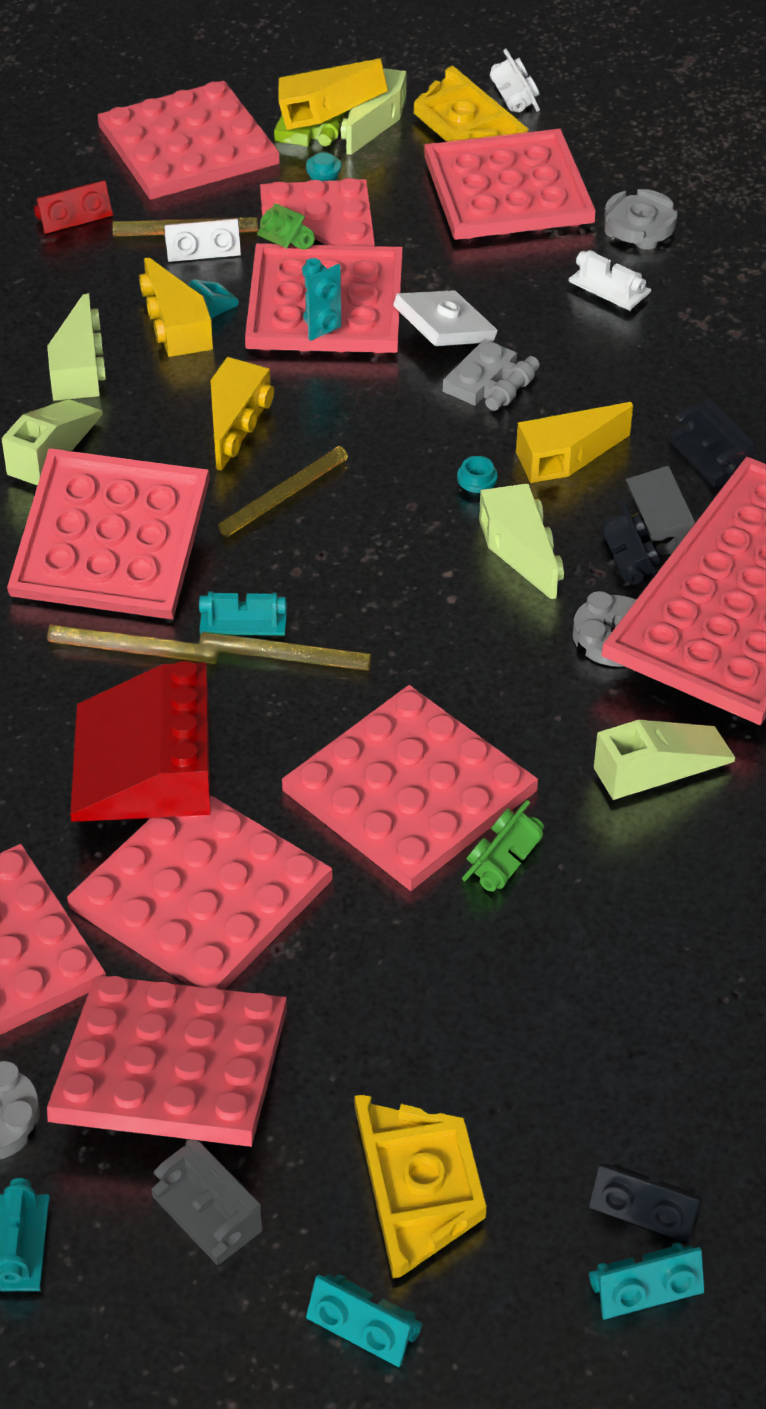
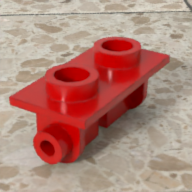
(73, 206)

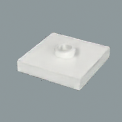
(444, 317)

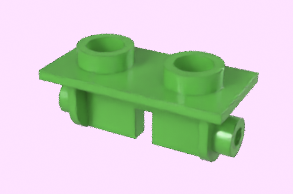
(285, 227)
(492, 860)

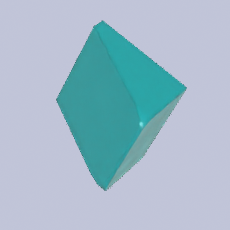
(215, 296)

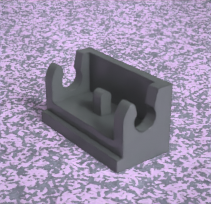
(661, 507)
(207, 1201)

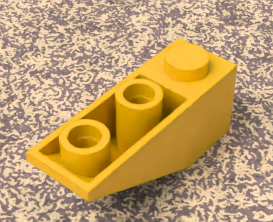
(325, 93)
(178, 310)
(238, 398)
(567, 442)

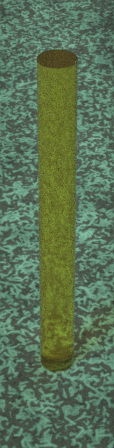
(157, 227)
(282, 491)
(132, 644)
(287, 651)

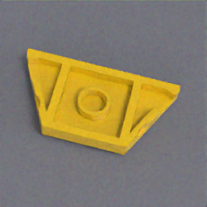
(463, 111)
(419, 1179)

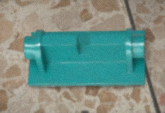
(322, 298)
(257, 616)
(22, 1236)
(657, 1280)
(351, 1315)

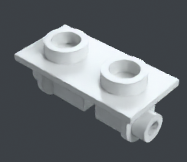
(511, 84)
(202, 240)
(618, 286)

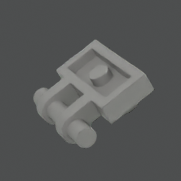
(482, 375)

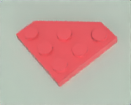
(332, 209)

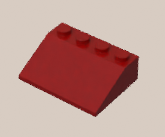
(144, 747)

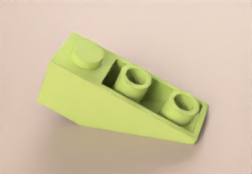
(375, 115)
(73, 354)
(52, 427)
(517, 535)
(656, 753)

